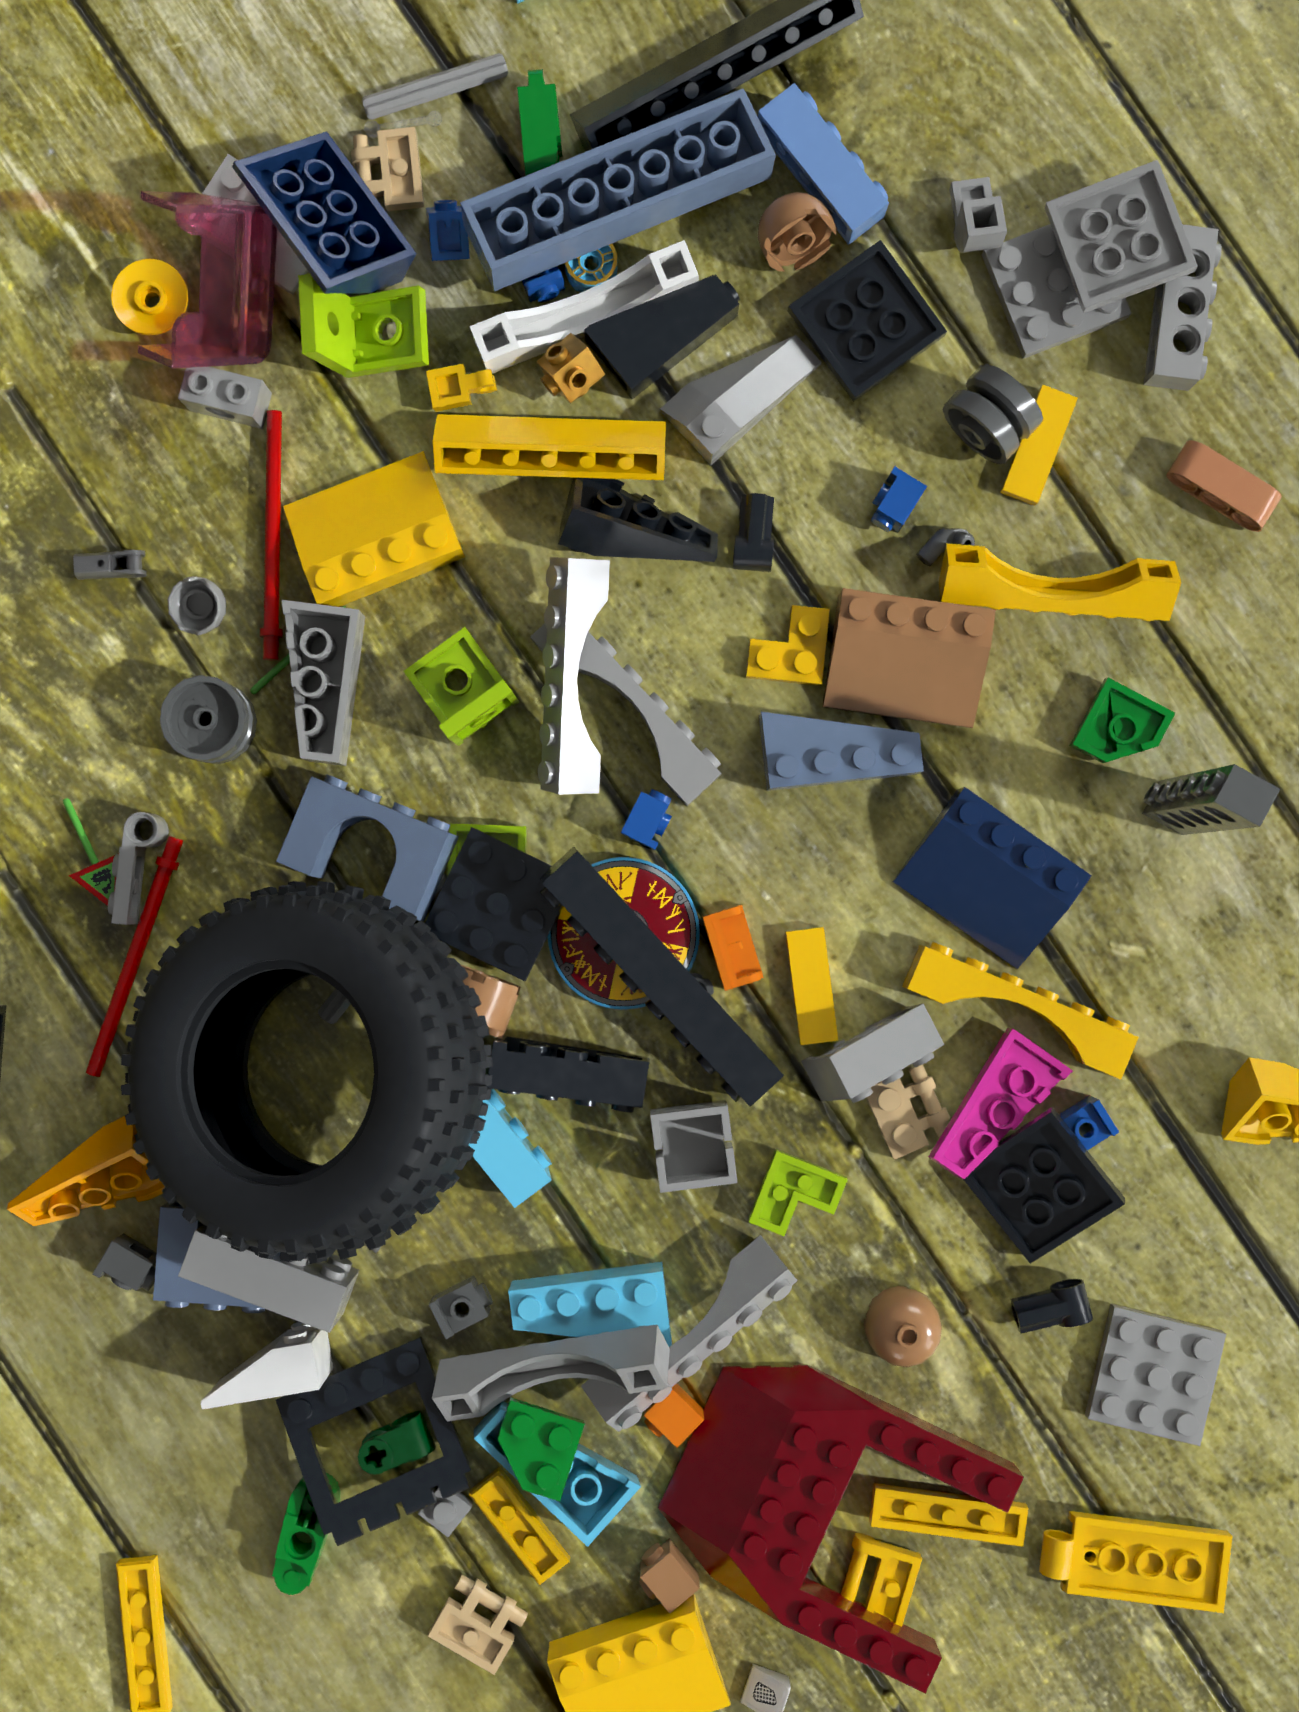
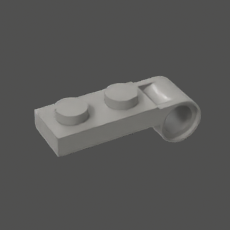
(129, 866)

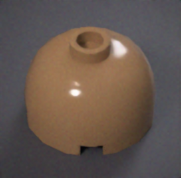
(795, 231)
(903, 1326)

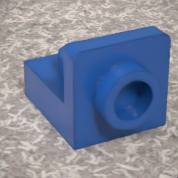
(447, 231)
(544, 285)

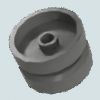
(993, 413)
(186, 726)

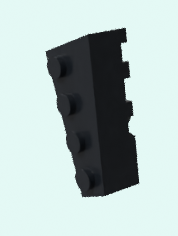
(568, 1073)

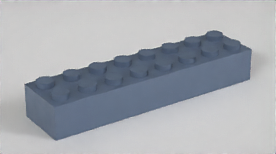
(618, 189)

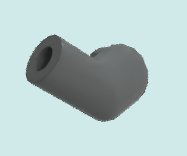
(936, 544)

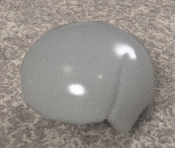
(196, 605)

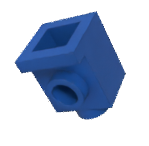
(897, 501)
(648, 818)
(1089, 1111)

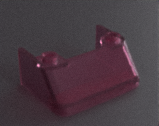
(234, 283)

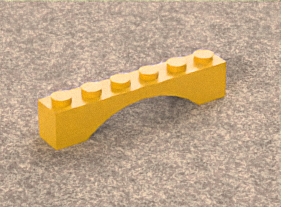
(1135, 590)
(1091, 1041)

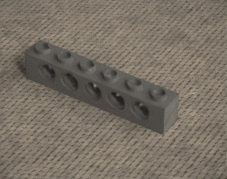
(1210, 801)

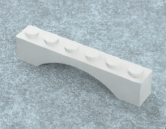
(530, 332)

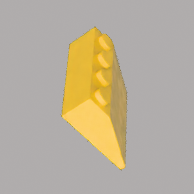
(373, 532)
(640, 1664)

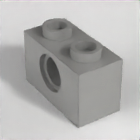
(225, 395)

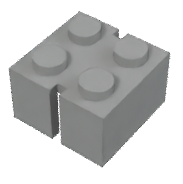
(693, 1146)

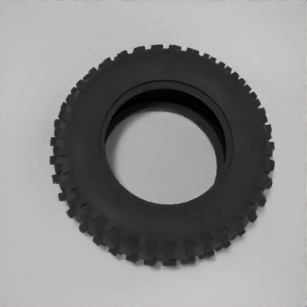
(194, 1086)

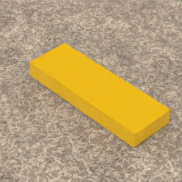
(1037, 453)
(811, 986)
(519, 1525)

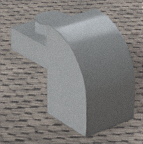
(977, 215)

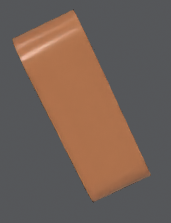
(1223, 486)

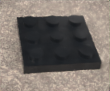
(867, 320)
(494, 905)
(1043, 1186)

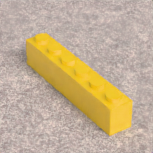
(549, 447)

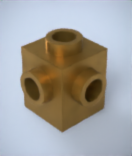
(569, 368)

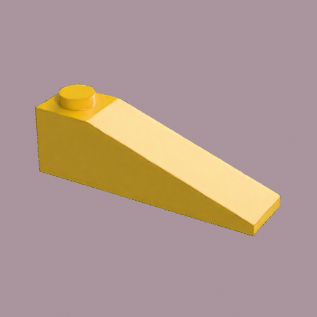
(1262, 1103)

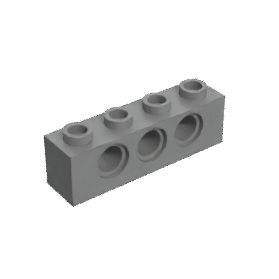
(1165, 364)

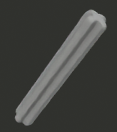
(435, 86)

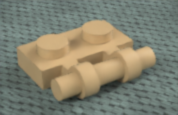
(399, 166)
(897, 1117)
(470, 1633)

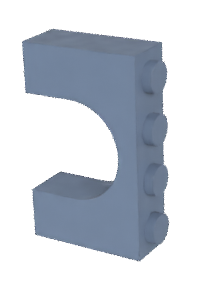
(330, 810)
(172, 1245)

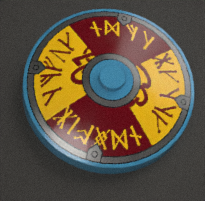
(657, 901)

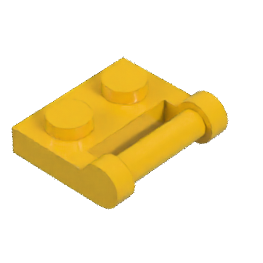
(892, 1578)

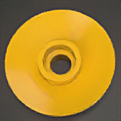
(141, 282)

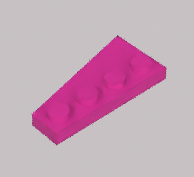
(1002, 1094)

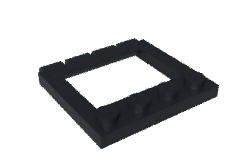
(348, 1391)

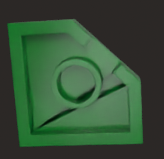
(1120, 723)
(539, 1446)

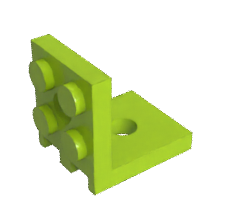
(348, 330)
(473, 706)

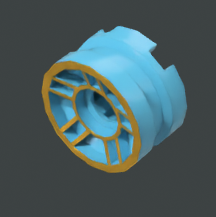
(582, 278)

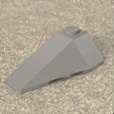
(732, 400)

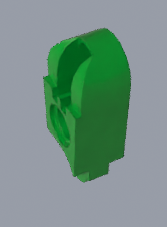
(539, 123)
(294, 1559)

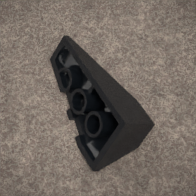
(614, 523)

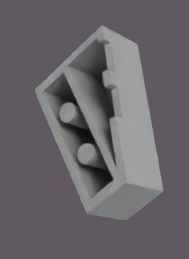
(874, 1055)

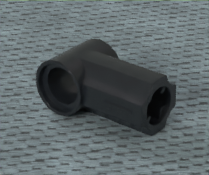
(754, 543)
(1061, 1305)

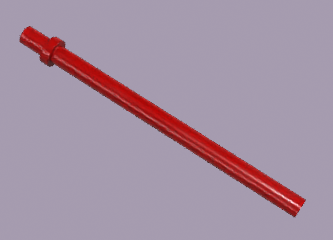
(271, 630)
(166, 865)

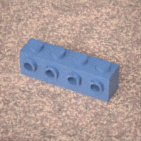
(822, 163)

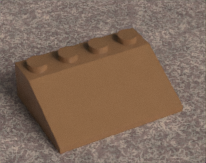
(908, 657)

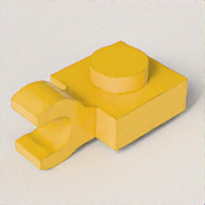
(452, 386)

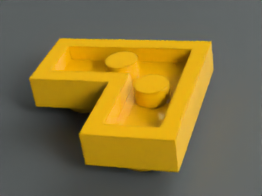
(799, 658)

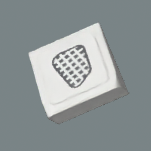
(766, 1690)

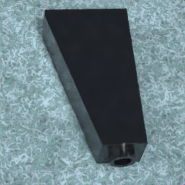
(660, 333)

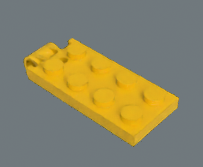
(1139, 1561)

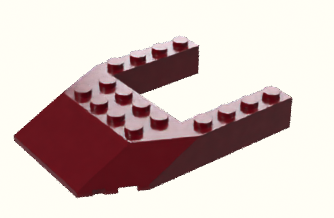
(768, 1481)

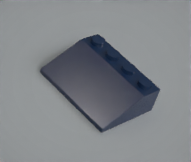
(327, 215)
(991, 877)

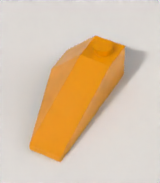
(91, 1175)

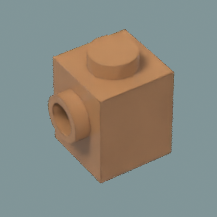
(668, 1575)

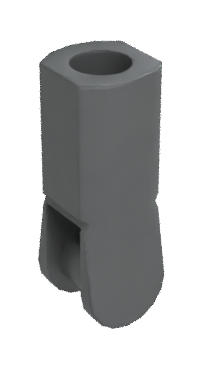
(106, 565)

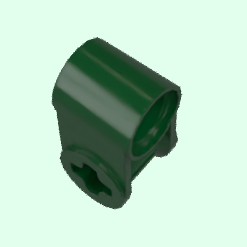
(402, 1442)

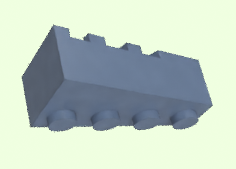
(831, 752)

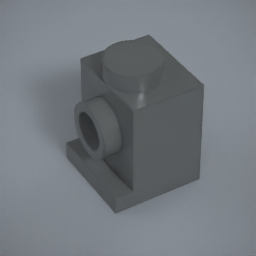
(128, 1264)
(467, 1291)

